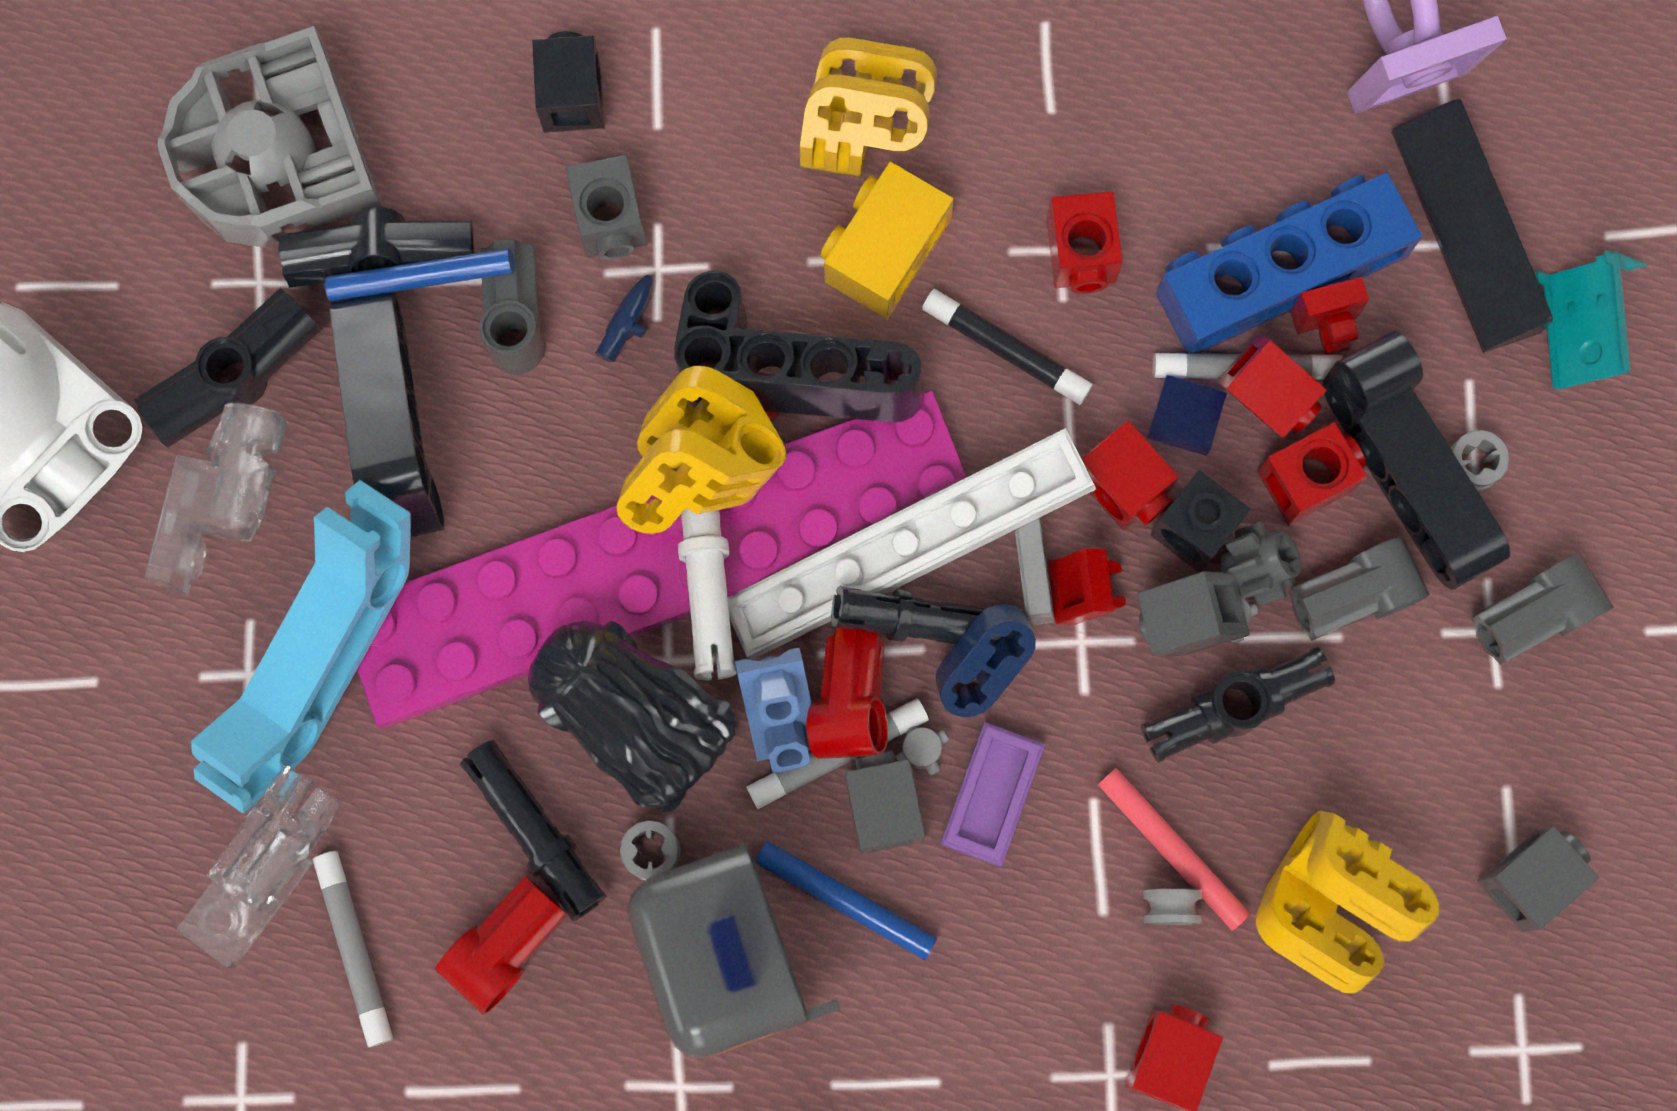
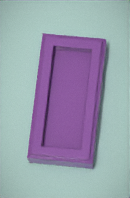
(992, 795)

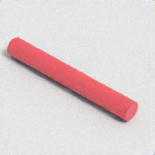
(1174, 849)

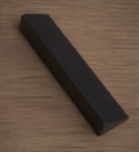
(1472, 227)

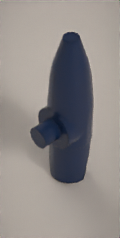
(626, 320)

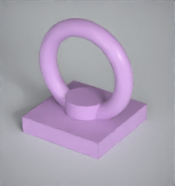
(1420, 56)

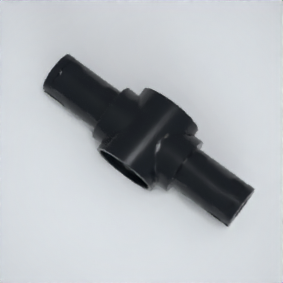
(1266, 689)

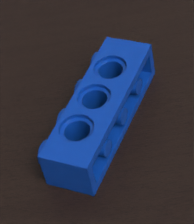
(1367, 209)

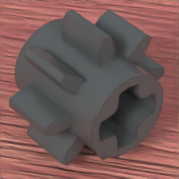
(1262, 562)

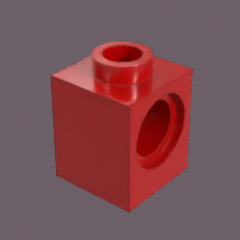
(1087, 217)
(1273, 387)
(1130, 477)
(1294, 491)
(1175, 1058)

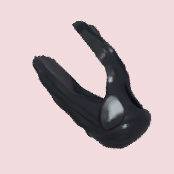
(630, 711)

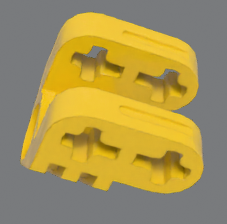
(857, 111)
(720, 445)
(1341, 867)

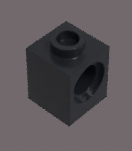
(568, 82)
(1199, 521)

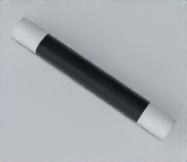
(1007, 346)

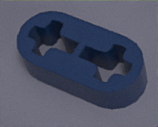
(979, 657)

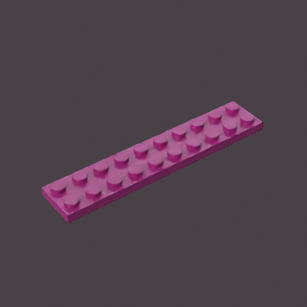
(492, 613)

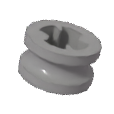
(1493, 447)
(631, 853)
(1172, 907)

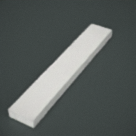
(911, 542)

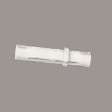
(706, 580)

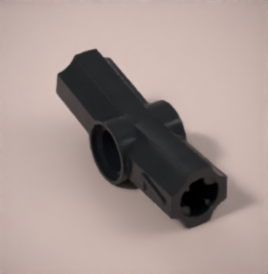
(372, 241)
(195, 392)

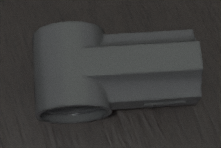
(512, 304)
(1372, 584)
(1551, 604)

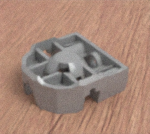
(203, 128)

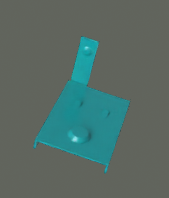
(1588, 320)

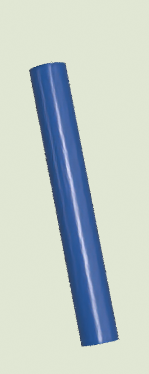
(420, 274)
(846, 900)

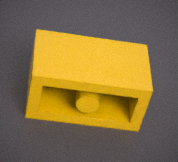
(886, 239)

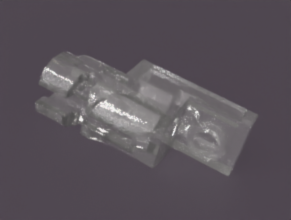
(216, 495)
(259, 868)

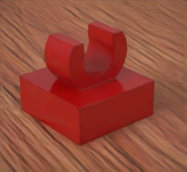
(1332, 313)
(1083, 586)

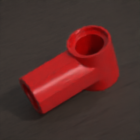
(850, 713)
(490, 958)

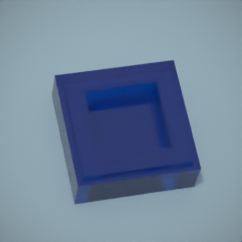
(1186, 415)
(732, 955)

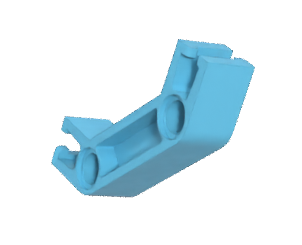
(313, 653)

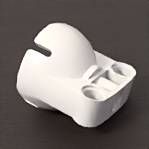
(48, 428)

